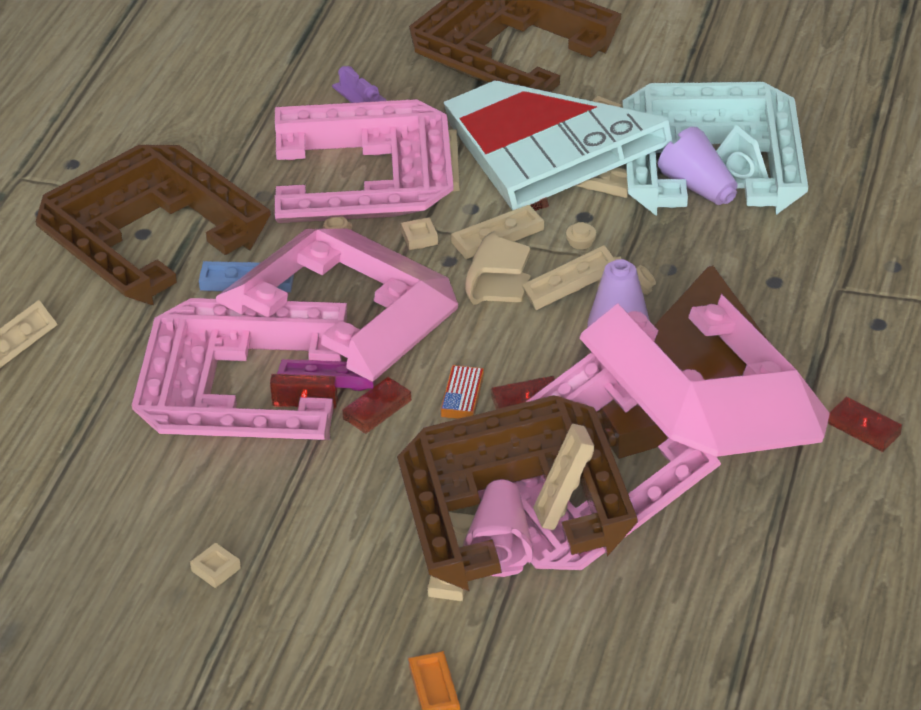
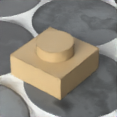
(419, 233)
(215, 565)

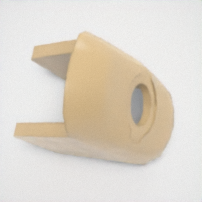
(497, 271)

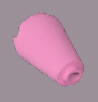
(503, 520)

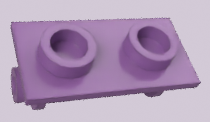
(356, 89)

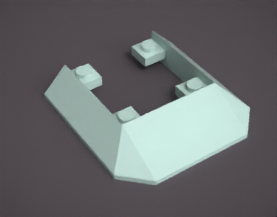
(716, 110)

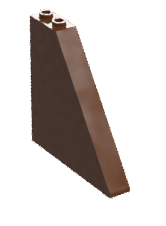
(688, 349)

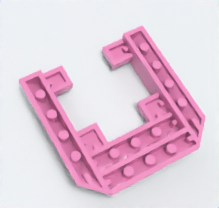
(405, 128)
(412, 294)
(184, 357)
(595, 386)
(717, 416)

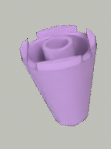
(700, 165)
(620, 286)

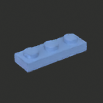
(221, 275)

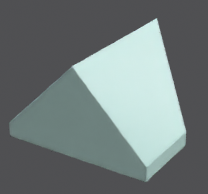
(742, 156)

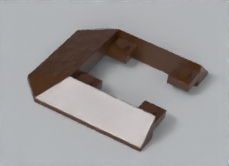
(458, 30)
(94, 206)
(513, 443)

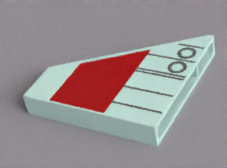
(548, 141)

